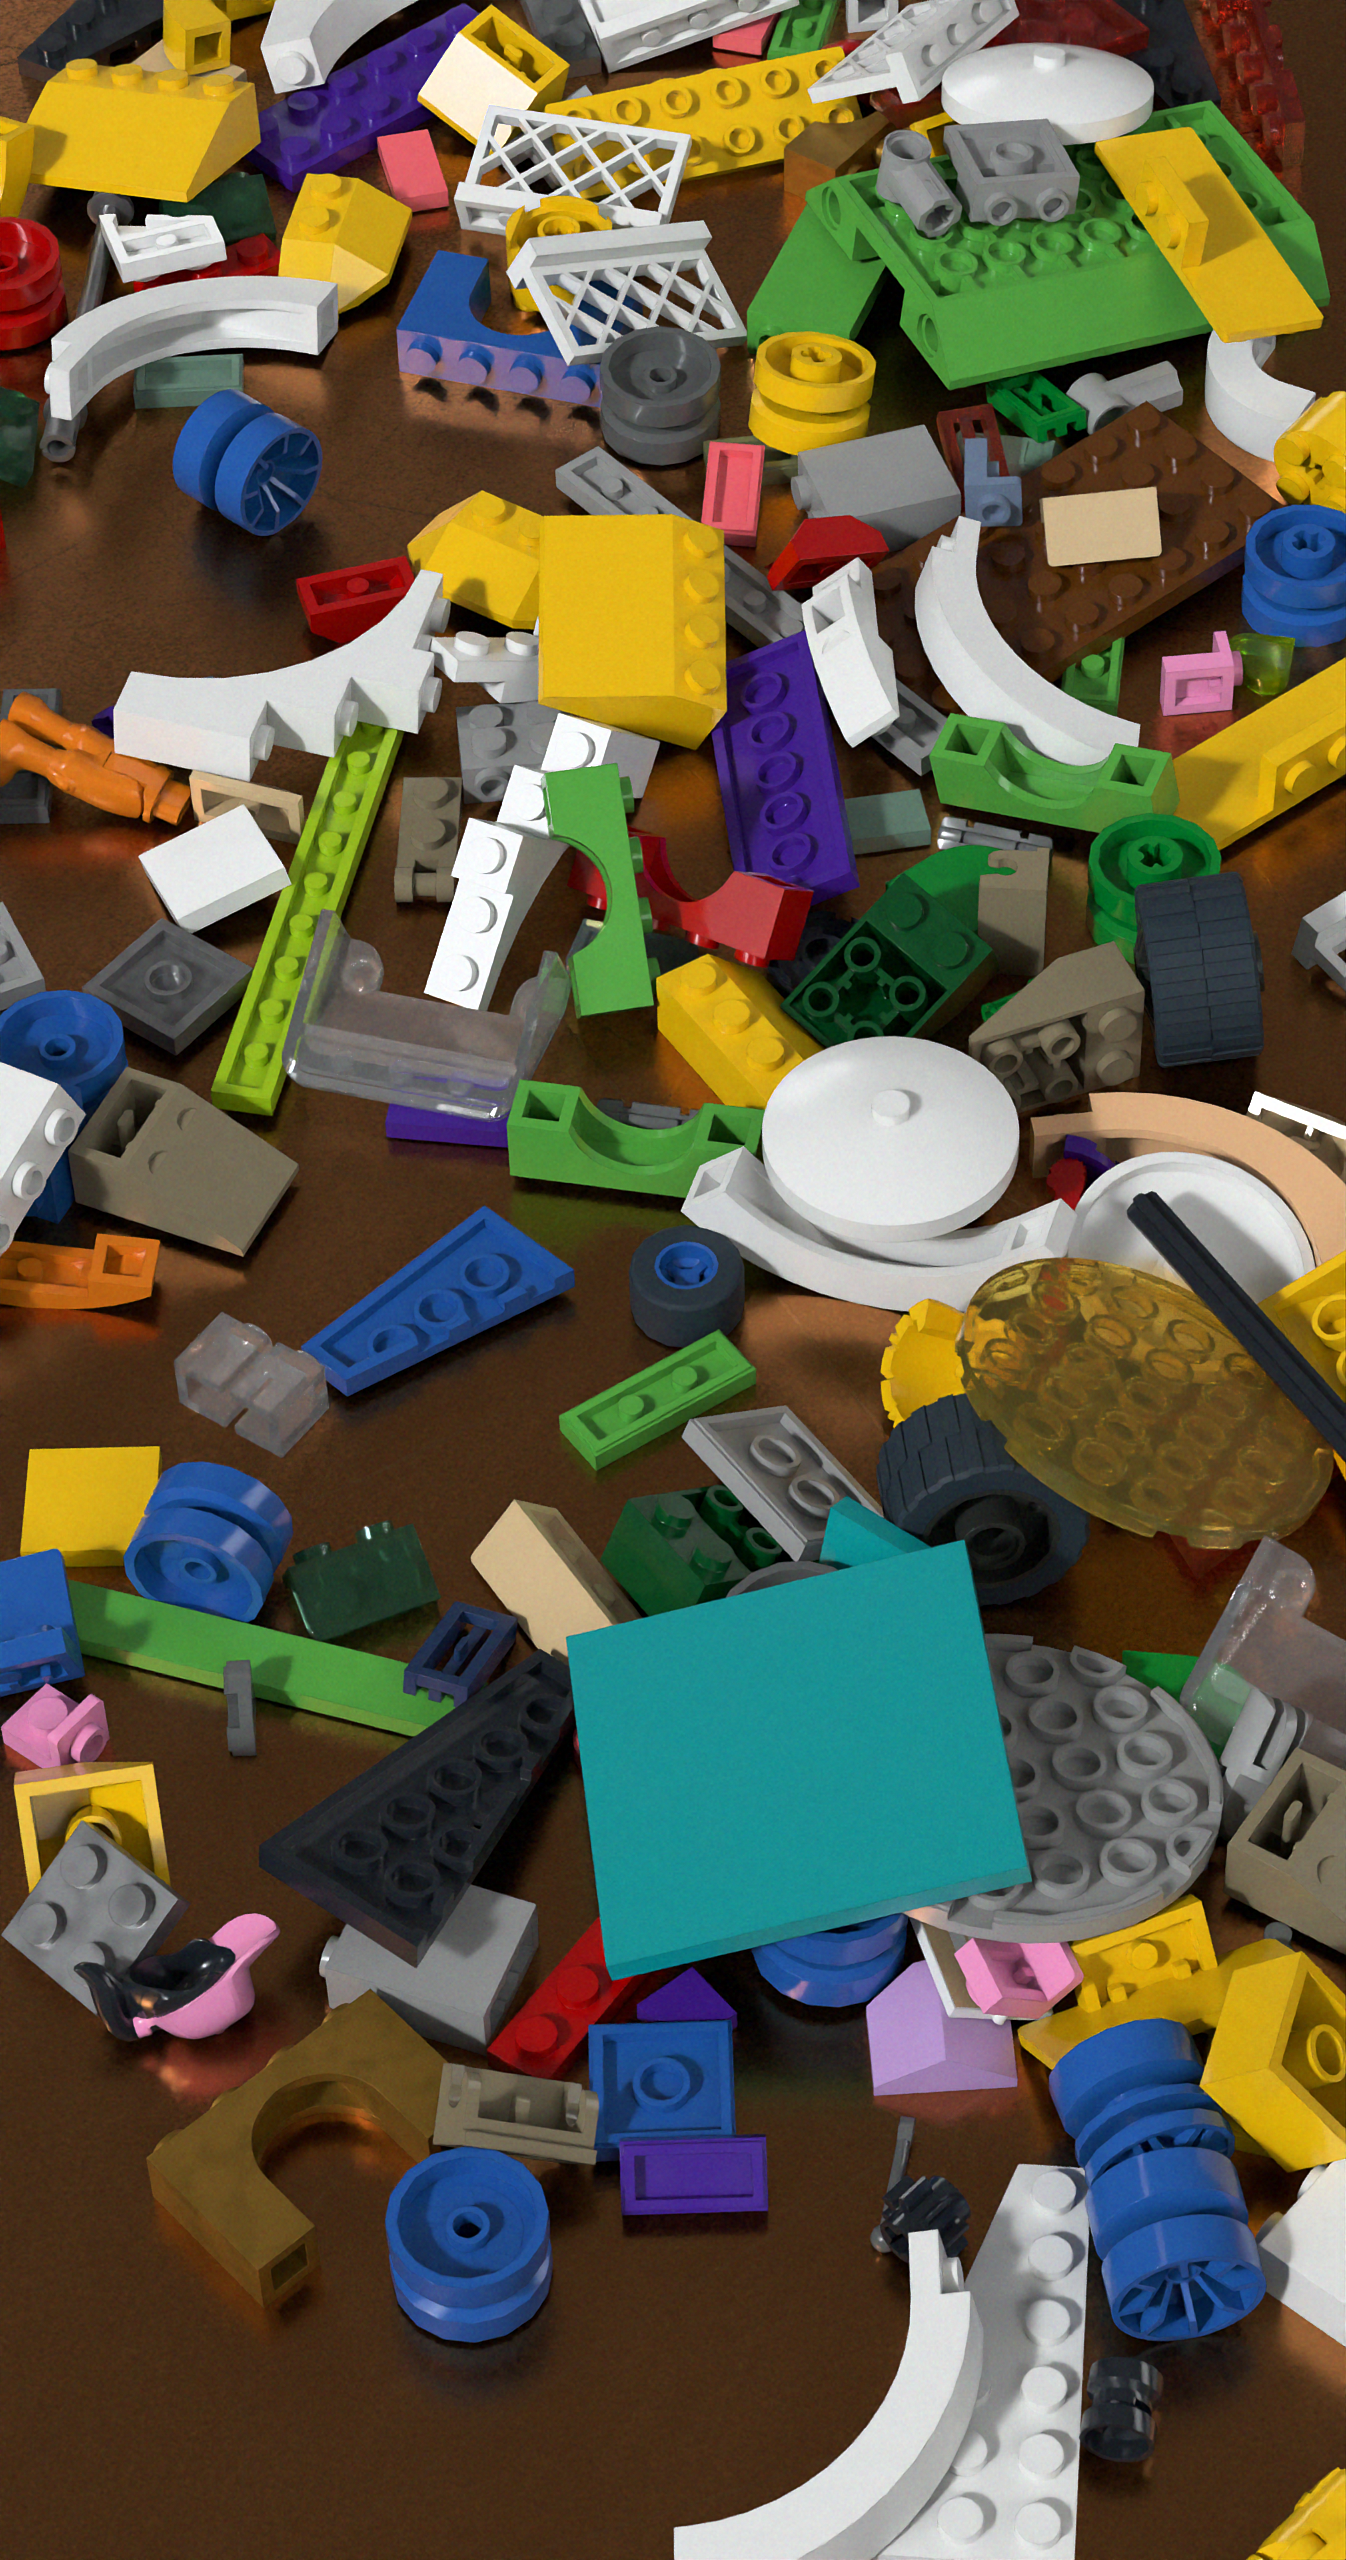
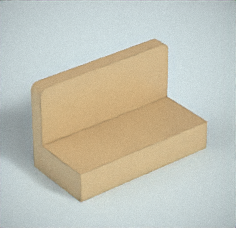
(1101, 526)

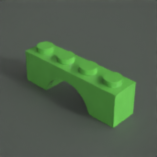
(990, 770)
(588, 813)
(566, 1139)

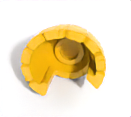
(921, 1360)

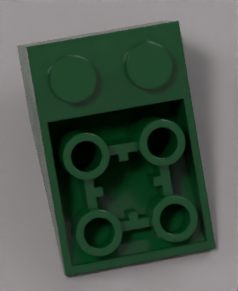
(894, 972)
(687, 1548)

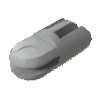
(1256, 1752)

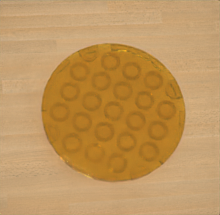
(1138, 1404)

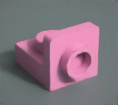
(1201, 680)
(57, 1730)

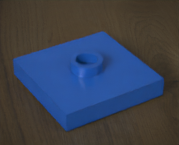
(661, 2081)

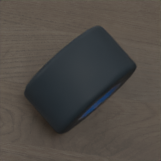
(686, 1285)

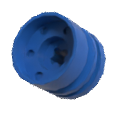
(1135, 2095)

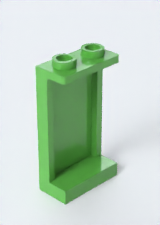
(814, 287)

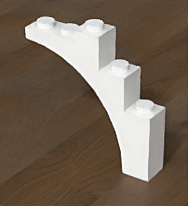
(306, 707)
(510, 859)

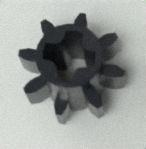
(925, 2207)

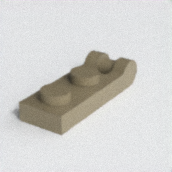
(428, 838)

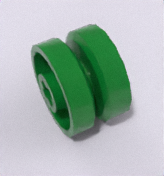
(1136, 853)

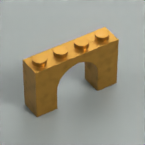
(210, 2175)

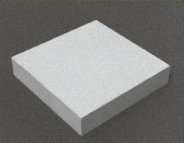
(214, 870)

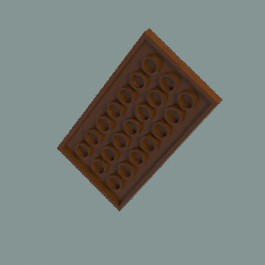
(1079, 609)

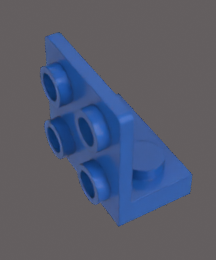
(37, 1624)

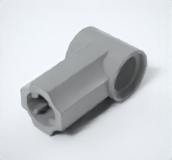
(915, 184)
(1113, 398)

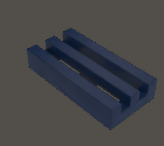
(422, 1667)

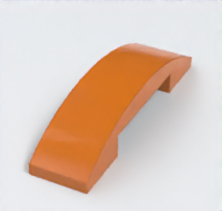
(78, 1278)

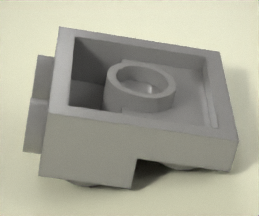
(1012, 171)
(497, 739)

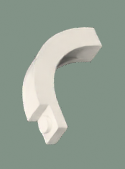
(182, 320)
(986, 672)
(742, 1204)
(899, 2456)

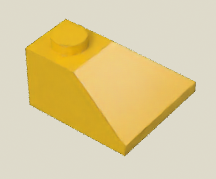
(110, 1795)

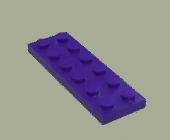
(364, 100)
(783, 772)

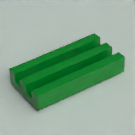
(1027, 409)

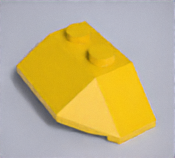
(344, 236)
(485, 558)

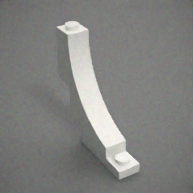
(311, 35)

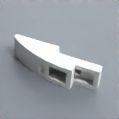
(850, 655)
(499, 665)

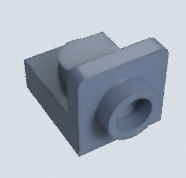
(987, 495)

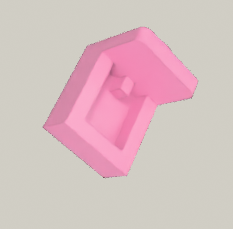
(1018, 1977)

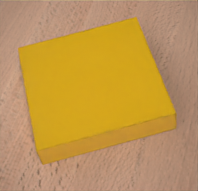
(87, 1501)

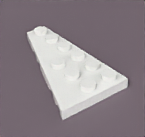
(1019, 2461)

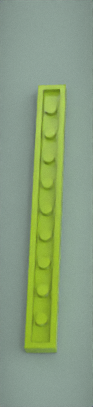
(320, 879)

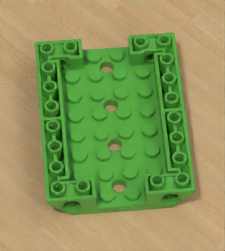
(1059, 291)

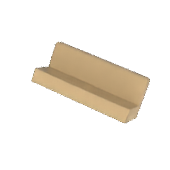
(549, 1577)

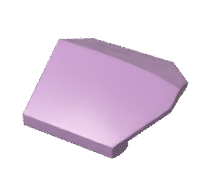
(924, 2050)

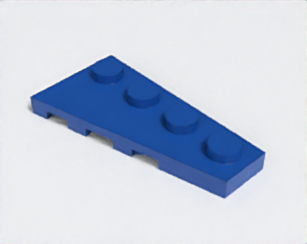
(443, 1296)

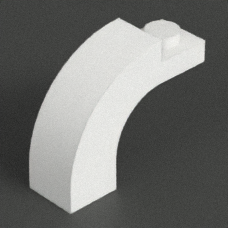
(1246, 401)

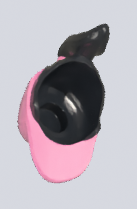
(187, 1991)

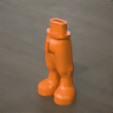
(87, 764)

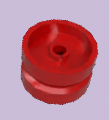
(30, 284)

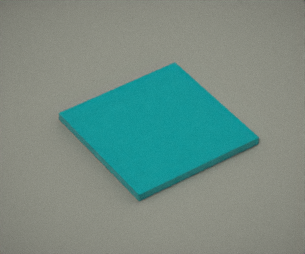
(793, 1761)

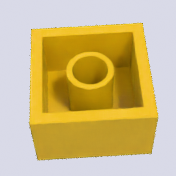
(1283, 2060)

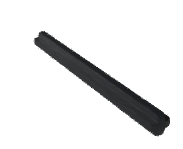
(1242, 1317)

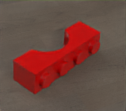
(749, 912)

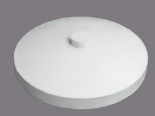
(1075, 87)
(890, 1139)
(1220, 1204)

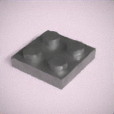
(170, 985)
(96, 1909)

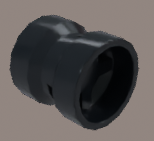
(1120, 2417)

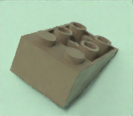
(1066, 1030)
(177, 1164)
(1293, 1851)

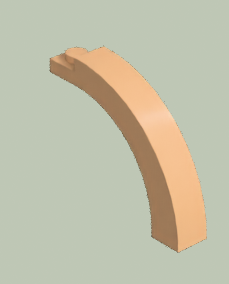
(1149, 1123)

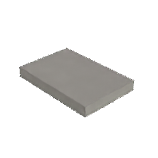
(777, 1473)

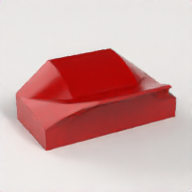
(823, 548)
(355, 598)

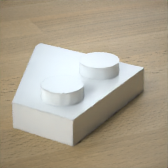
(162, 245)

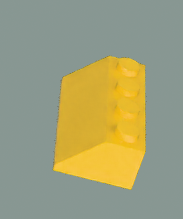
(731, 1029)

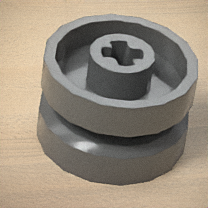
(660, 395)

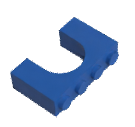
(446, 340)

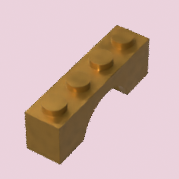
(834, 151)

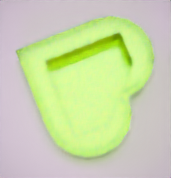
(1264, 661)

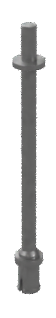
(61, 434)

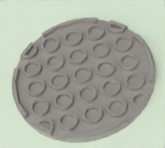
(1108, 1793)

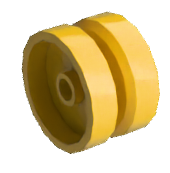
(810, 391)

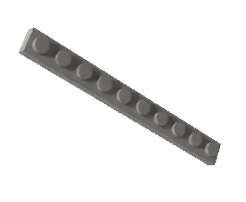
(751, 606)

